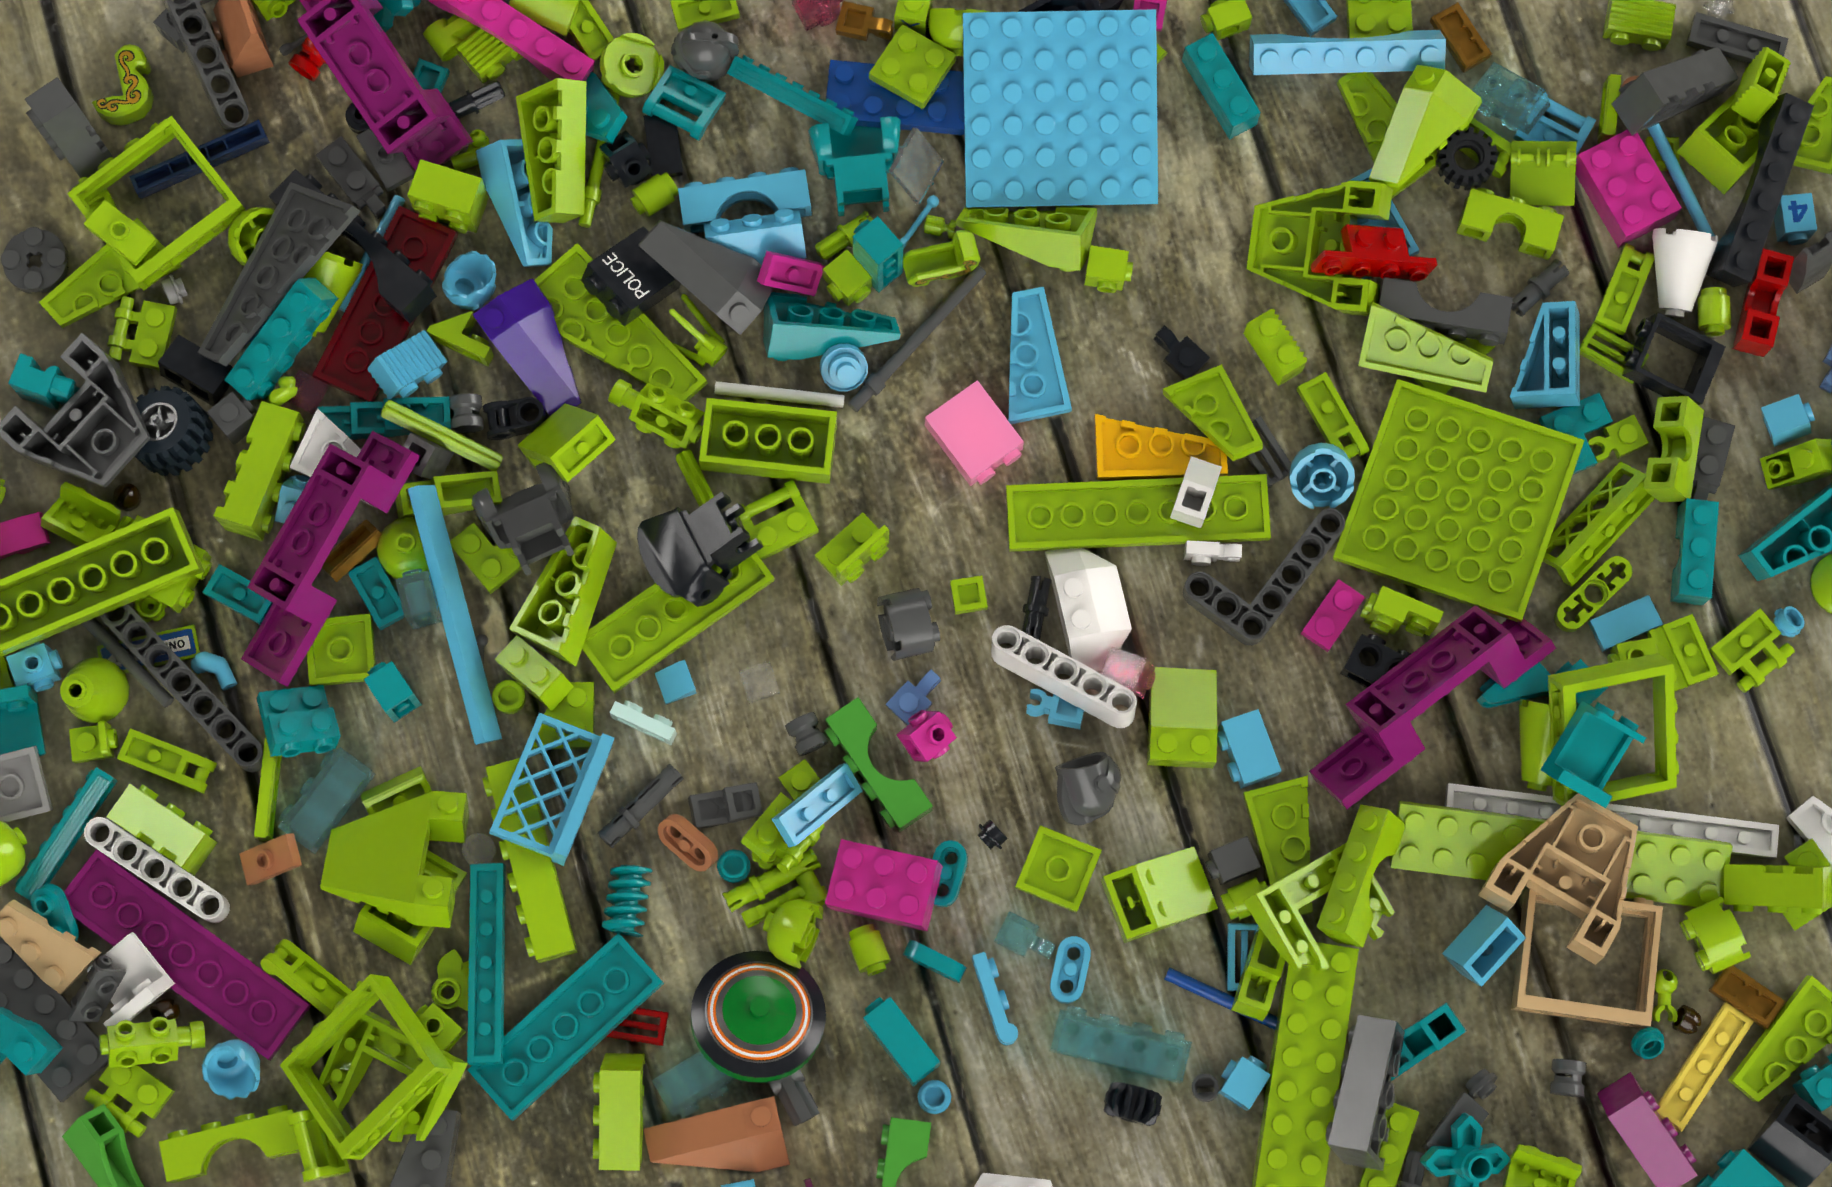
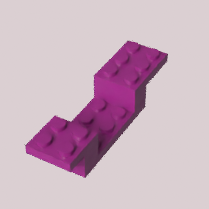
(381, 83)
(306, 542)
(1413, 686)

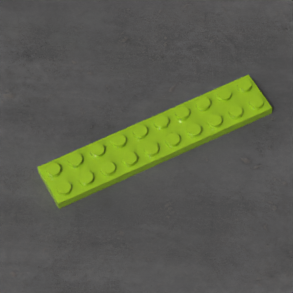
(1474, 841)

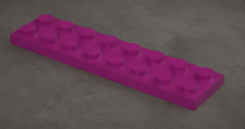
(196, 960)

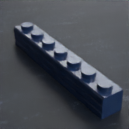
(184, 167)

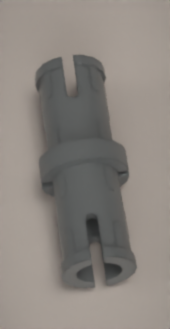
(1539, 287)

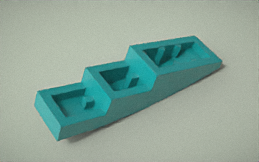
(364, 417)

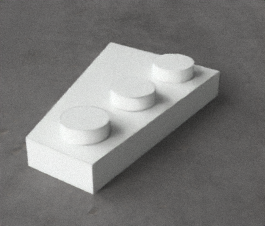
(316, 441)

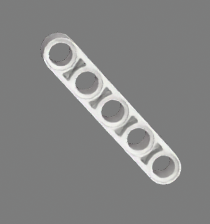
(1071, 689)
(141, 866)

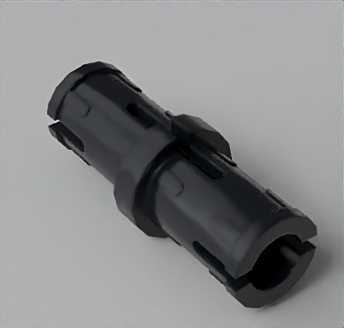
(1036, 608)

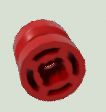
(307, 61)

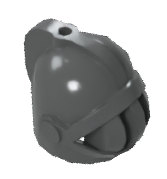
(705, 50)
(1087, 787)

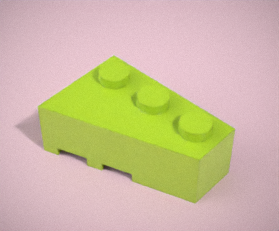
(1777, 887)
(619, 1112)

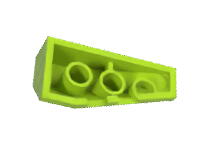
(1425, 117)
(1049, 237)

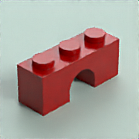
(1758, 315)

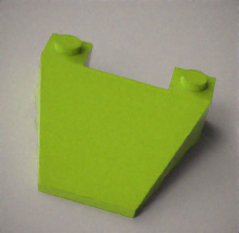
(1296, 230)
(385, 857)

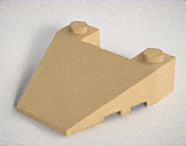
(1577, 862)

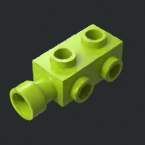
(660, 413)
(147, 1044)

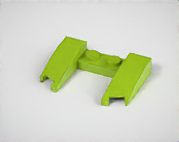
(1278, 914)
(376, 1038)

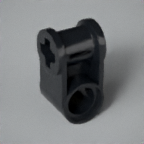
(511, 417)

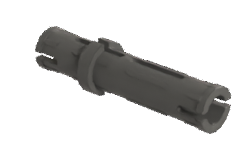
(630, 815)

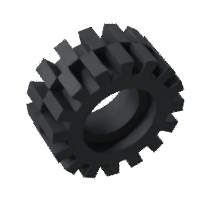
(1461, 176)

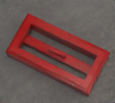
(661, 1028)

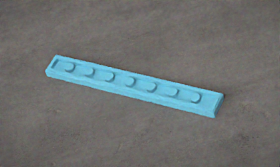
(454, 614)

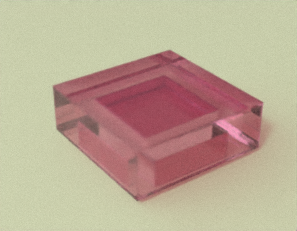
(309, 392)

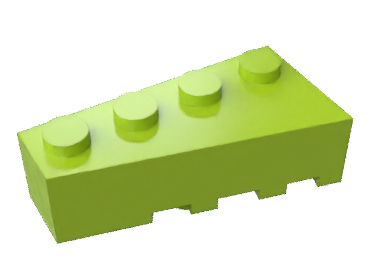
(261, 471)
(566, 594)

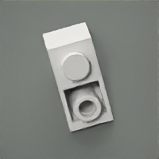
(1196, 492)

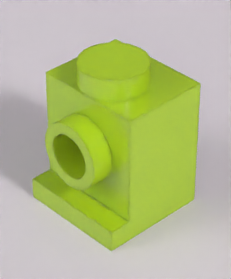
(1226, 18)

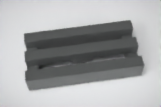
(1277, 450)

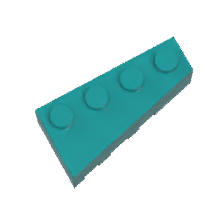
(1794, 540)

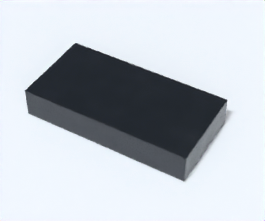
(663, 146)

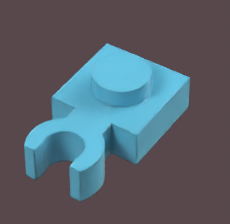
(1059, 710)

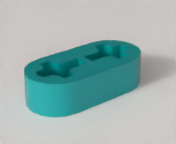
(934, 961)

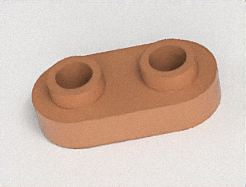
(687, 842)

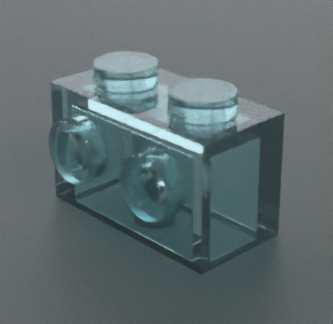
(1511, 98)

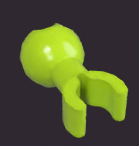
(1664, 987)

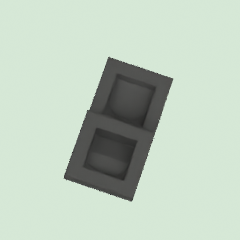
(725, 805)

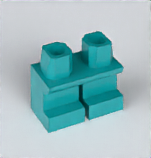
(41, 387)

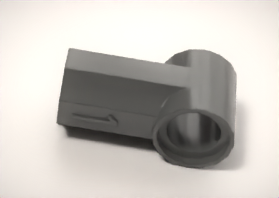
(795, 1097)

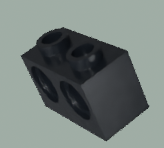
(1383, 655)

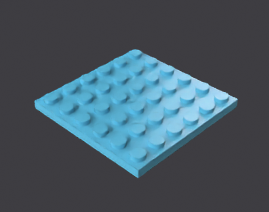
(1060, 108)

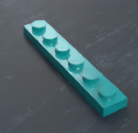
(486, 964)

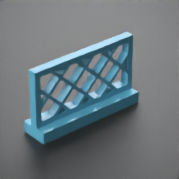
(579, 798)

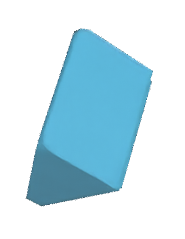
(675, 682)

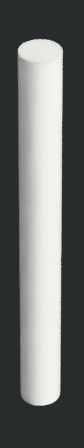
(779, 394)

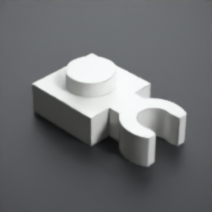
(1204, 552)

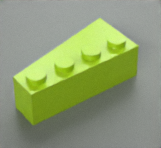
(554, 148)

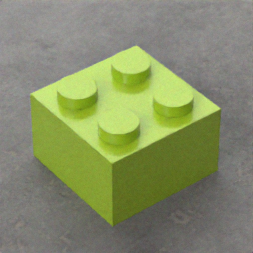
(448, 196)

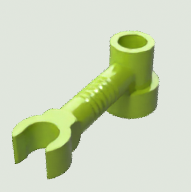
(808, 889)

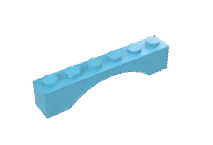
(1307, 55)

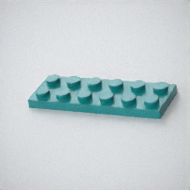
(567, 1026)

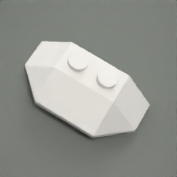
(1088, 604)

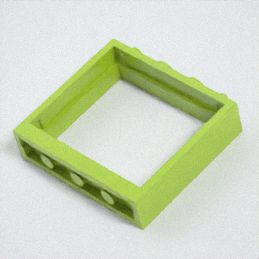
(189, 242)
(1563, 706)
(409, 1093)

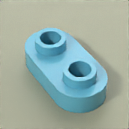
(1070, 970)

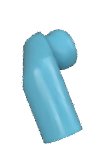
(214, 664)

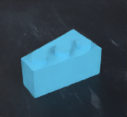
(1552, 362)

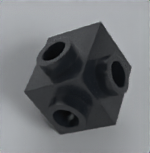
(626, 160)

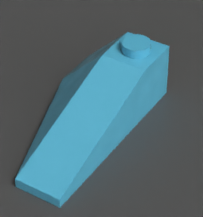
(507, 183)

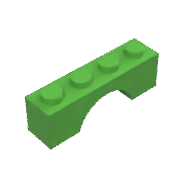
(901, 800)
(906, 1143)

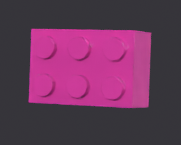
(1626, 187)
(884, 885)

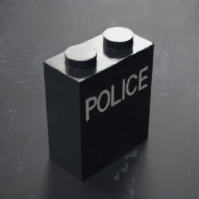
(628, 279)

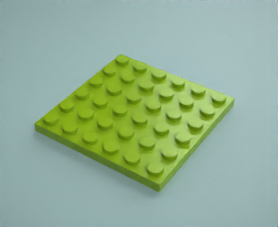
(1458, 500)

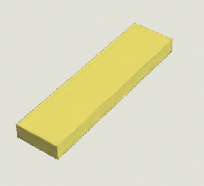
(1703, 1065)

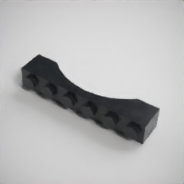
(1745, 237)
(397, 283)

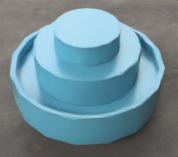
(843, 367)

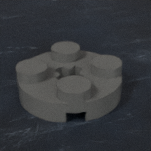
(34, 279)

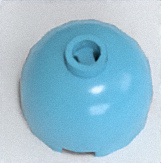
(1321, 476)

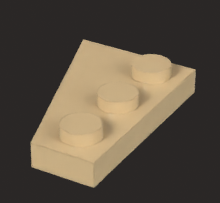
(44, 949)

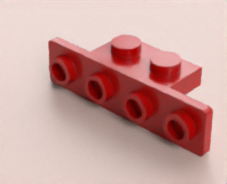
(1373, 253)

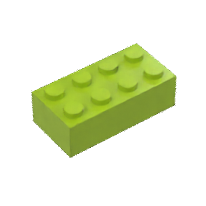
(768, 440)

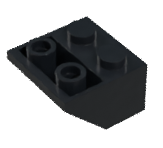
(1795, 1141)

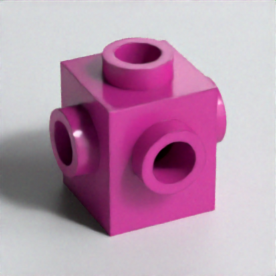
(927, 735)

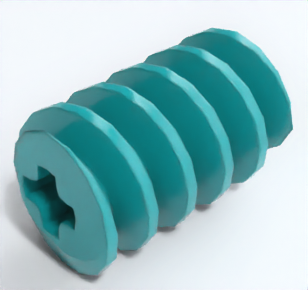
(626, 900)

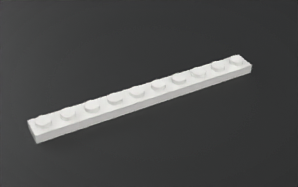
(1747, 837)

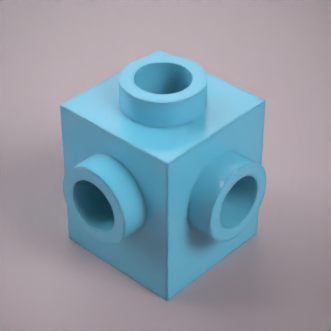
(36, 666)

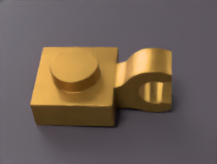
(858, 21)

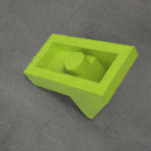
(454, 335)

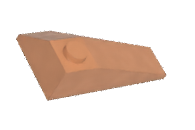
(730, 1138)

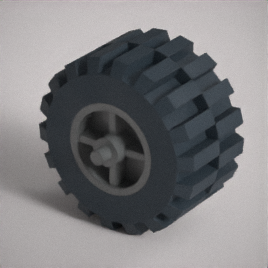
(176, 429)

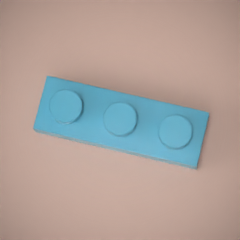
(817, 805)

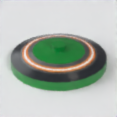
(757, 1017)

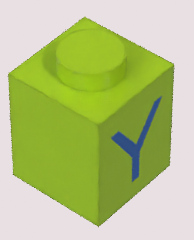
(912, 14)

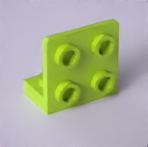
(853, 549)

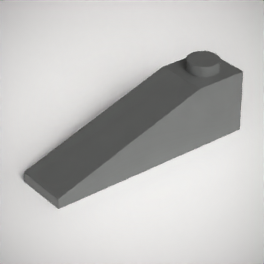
(710, 272)

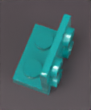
(20, 720)

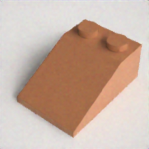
(242, 36)

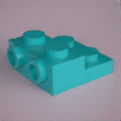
(298, 721)

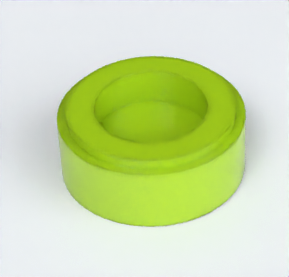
(509, 697)

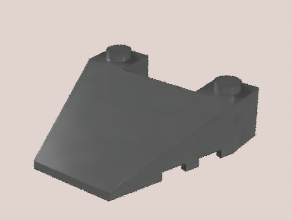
(93, 430)

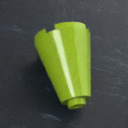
(337, 276)
(95, 690)
(1534, 743)

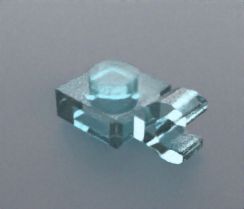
(1020, 935)

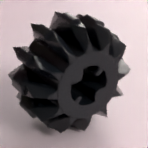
(1132, 1103)

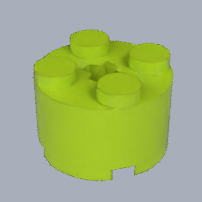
(1715, 936)

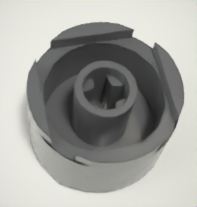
(907, 623)

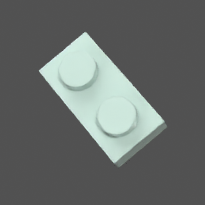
(656, 727)

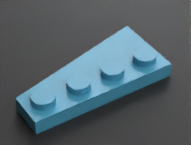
(1036, 369)

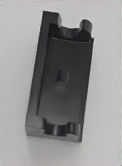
(193, 371)

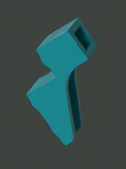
(1531, 685)

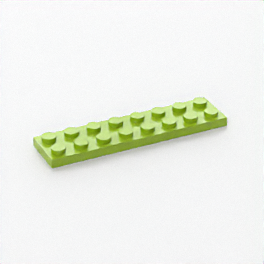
(1132, 514)

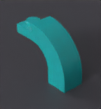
(1428, 1036)

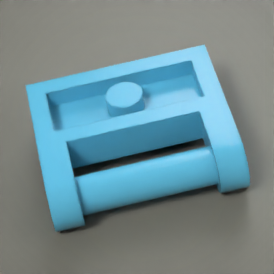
(1552, 131)

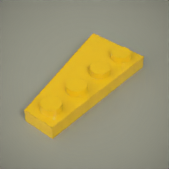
(1147, 452)

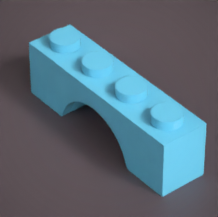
(707, 202)

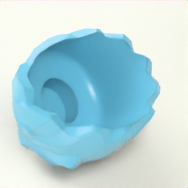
(470, 280)
(232, 1069)

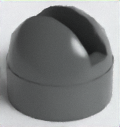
(1205, 1081)

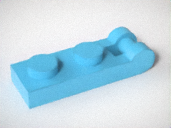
(995, 1000)

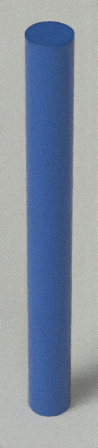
(1212, 994)

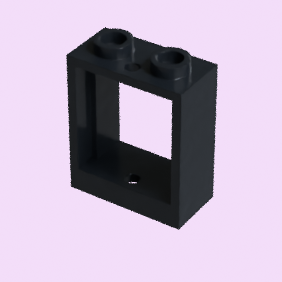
(1704, 368)

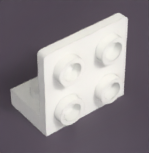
(143, 979)

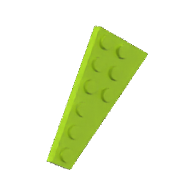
(634, 349)

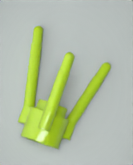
(710, 347)

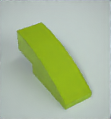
(453, 491)
(1258, 978)

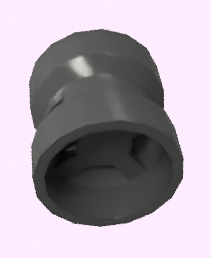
(466, 413)
(807, 735)
(1564, 1085)

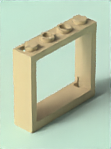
(1582, 1011)

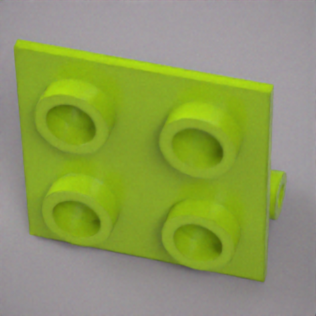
(1543, 172)

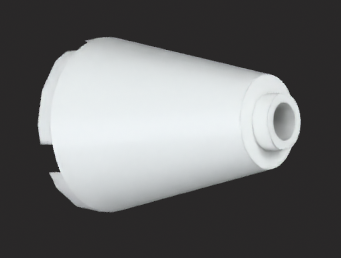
(1681, 267)

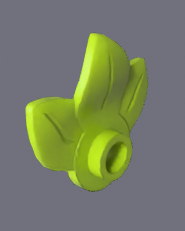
(453, 974)

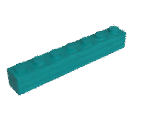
(793, 94)
(66, 832)

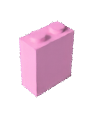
(974, 434)

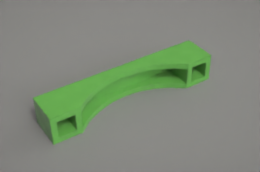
(102, 1149)

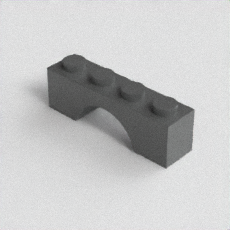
(1483, 320)

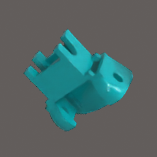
(857, 162)

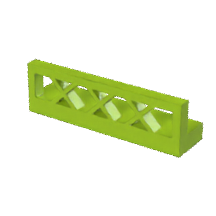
(1603, 524)

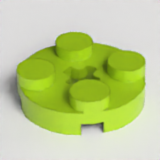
(645, 56)

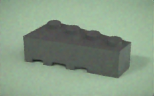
(1673, 89)
(66, 128)

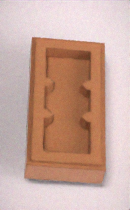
(270, 859)

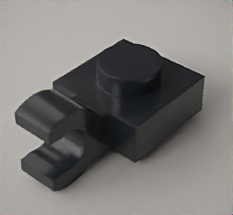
(1184, 357)

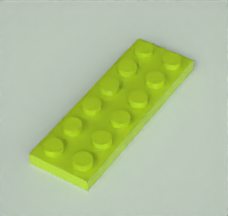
(659, 624)

